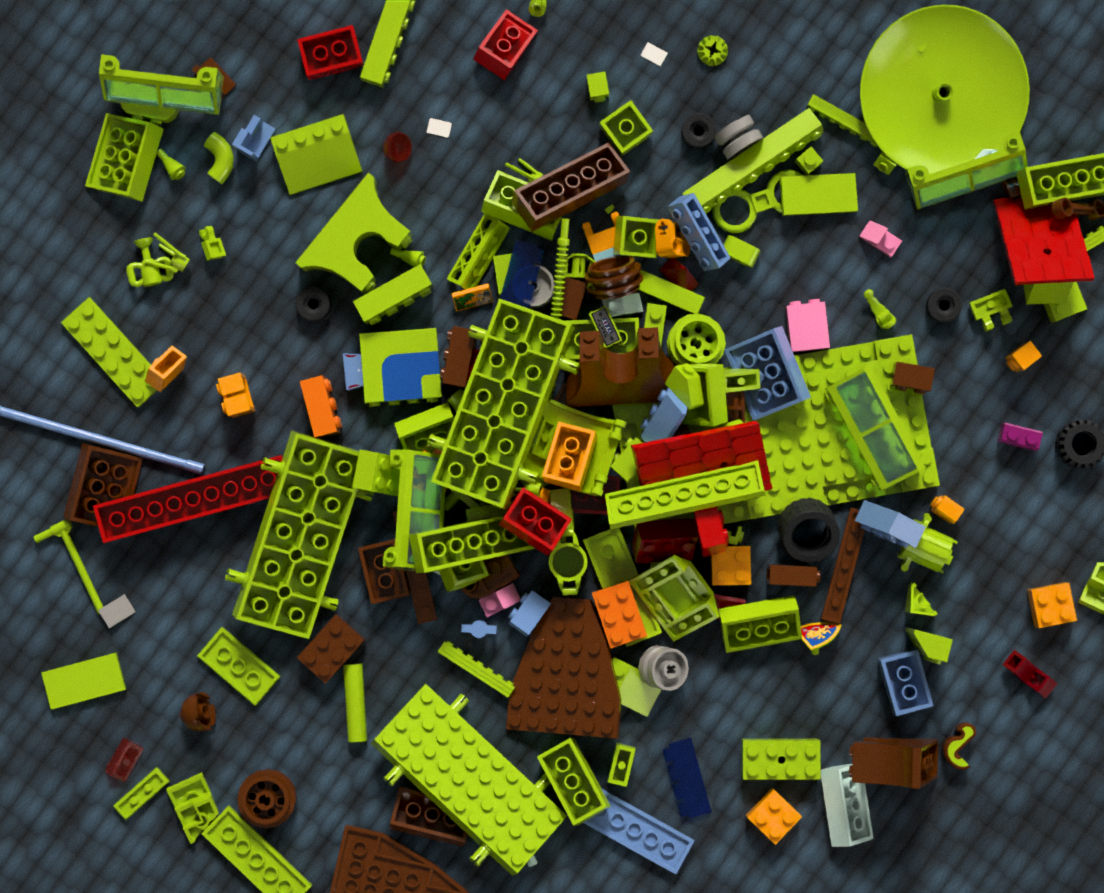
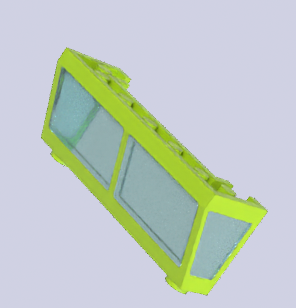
(161, 90)
(968, 176)
(875, 428)
(419, 504)

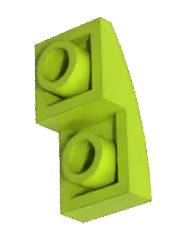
(562, 501)

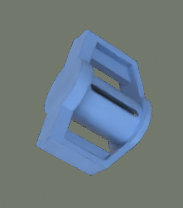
(479, 628)

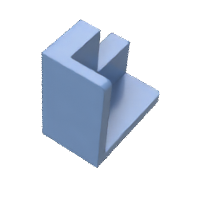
(254, 138)

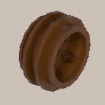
(613, 277)
(286, 791)

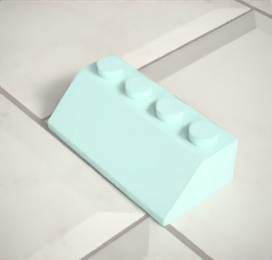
(845, 807)

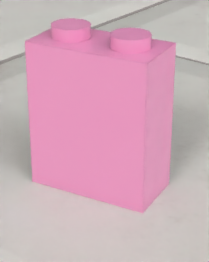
(807, 326)

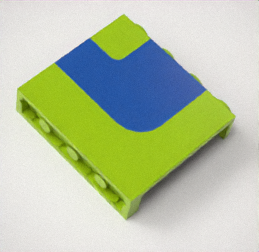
(400, 366)

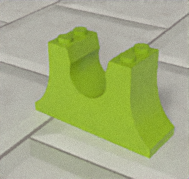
(355, 220)

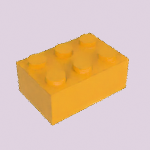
(569, 456)

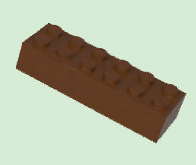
(570, 186)

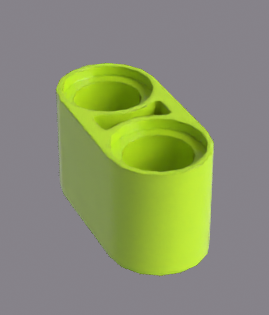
(741, 251)

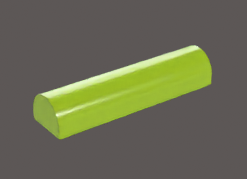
(355, 702)

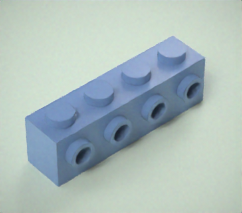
(699, 232)

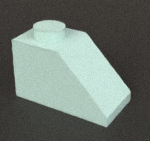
(624, 306)

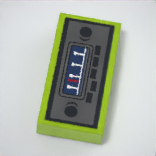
(604, 323)

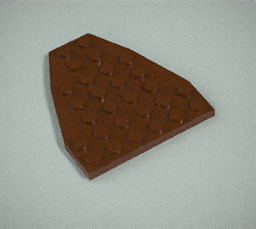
(567, 676)
(379, 864)

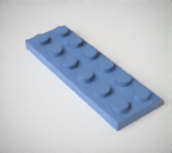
(642, 833)

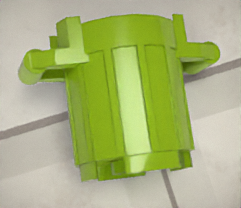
(568, 563)

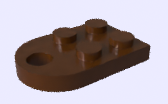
(500, 571)

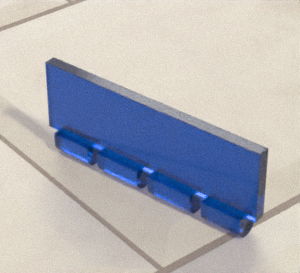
(521, 272)
(690, 779)

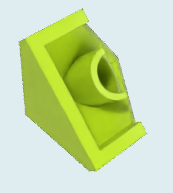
(917, 603)

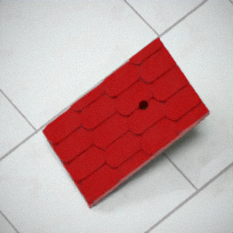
(1042, 250)
(701, 452)

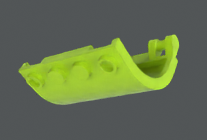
(608, 436)

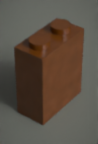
(792, 575)

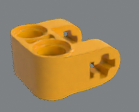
(668, 240)

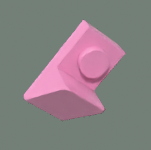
(880, 238)
(500, 600)

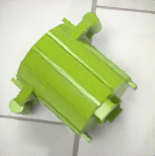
(932, 550)

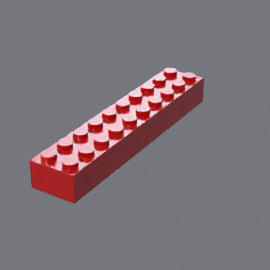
(184, 500)

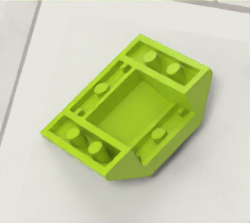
(676, 596)

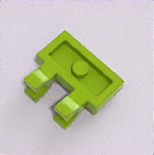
(990, 305)

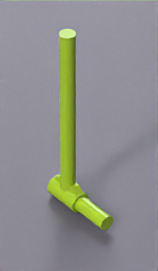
(62, 530)

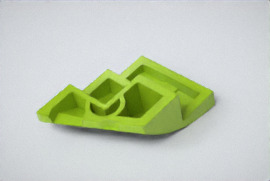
(1094, 589)
(193, 805)

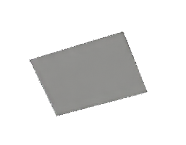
(116, 611)

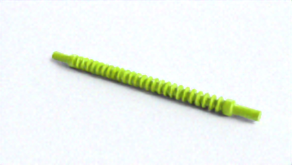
(563, 242)

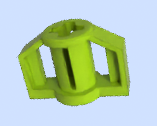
(578, 266)

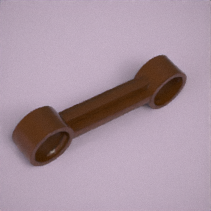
(1064, 208)

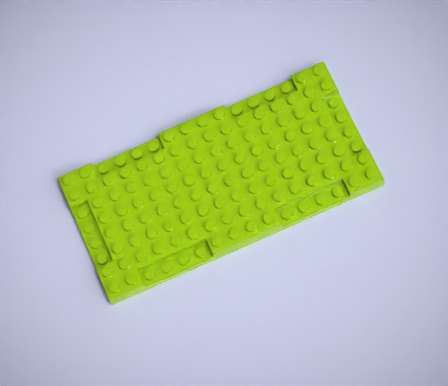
(809, 442)

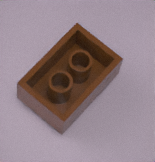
(457, 357)
(381, 581)
(331, 648)

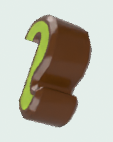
(955, 743)

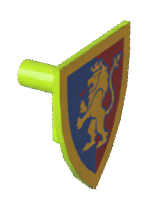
(819, 634)

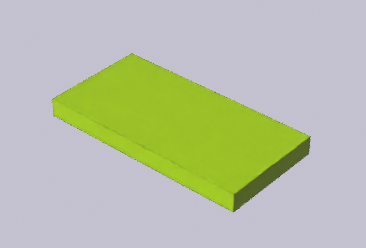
(818, 194)
(238, 666)
(83, 681)

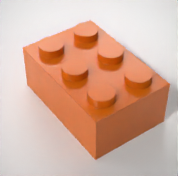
(321, 406)
(619, 614)

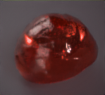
(397, 147)

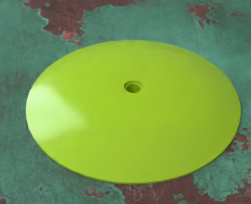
(967, 58)

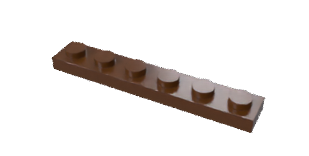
(843, 569)
(420, 593)

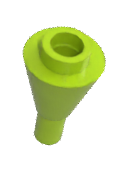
(174, 168)
(413, 258)

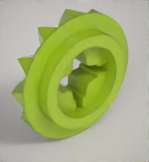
(704, 53)

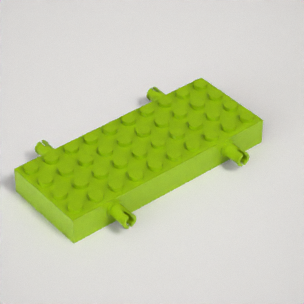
(503, 404)
(298, 536)
(469, 780)

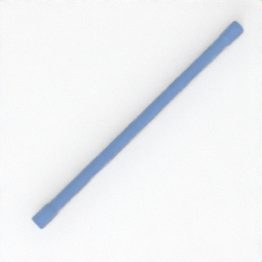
(188, 465)

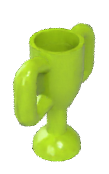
(150, 274)

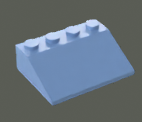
(779, 373)

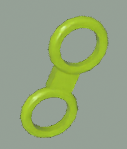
(757, 203)

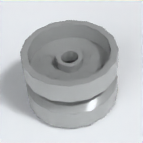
(737, 135)
(544, 292)
(663, 668)

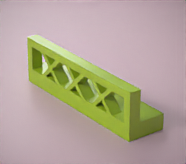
(480, 254)

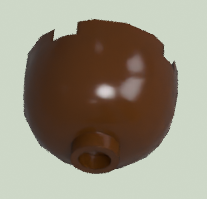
(197, 712)

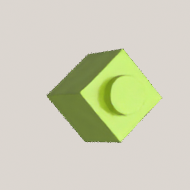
(597, 86)
(808, 161)

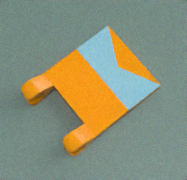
(602, 242)

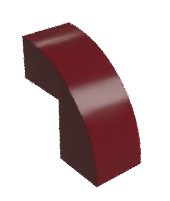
(1029, 674)

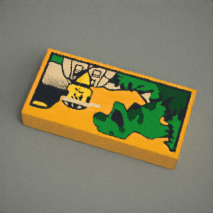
(472, 297)

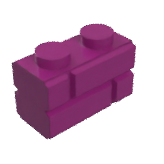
(1020, 436)

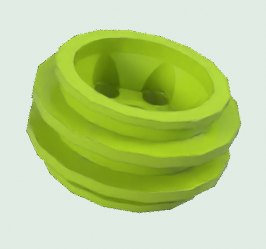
(708, 328)

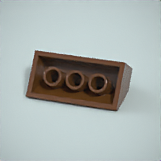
(422, 817)

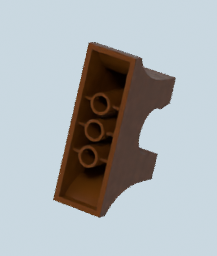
(618, 377)
(894, 761)

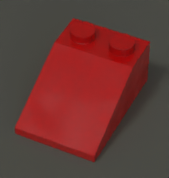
(505, 44)

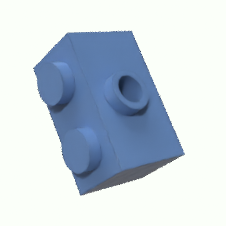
(529, 613)

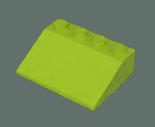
(316, 154)
(124, 157)

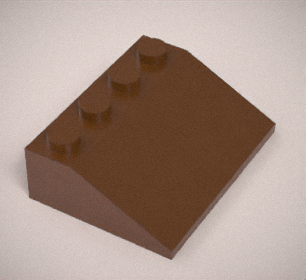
(100, 478)

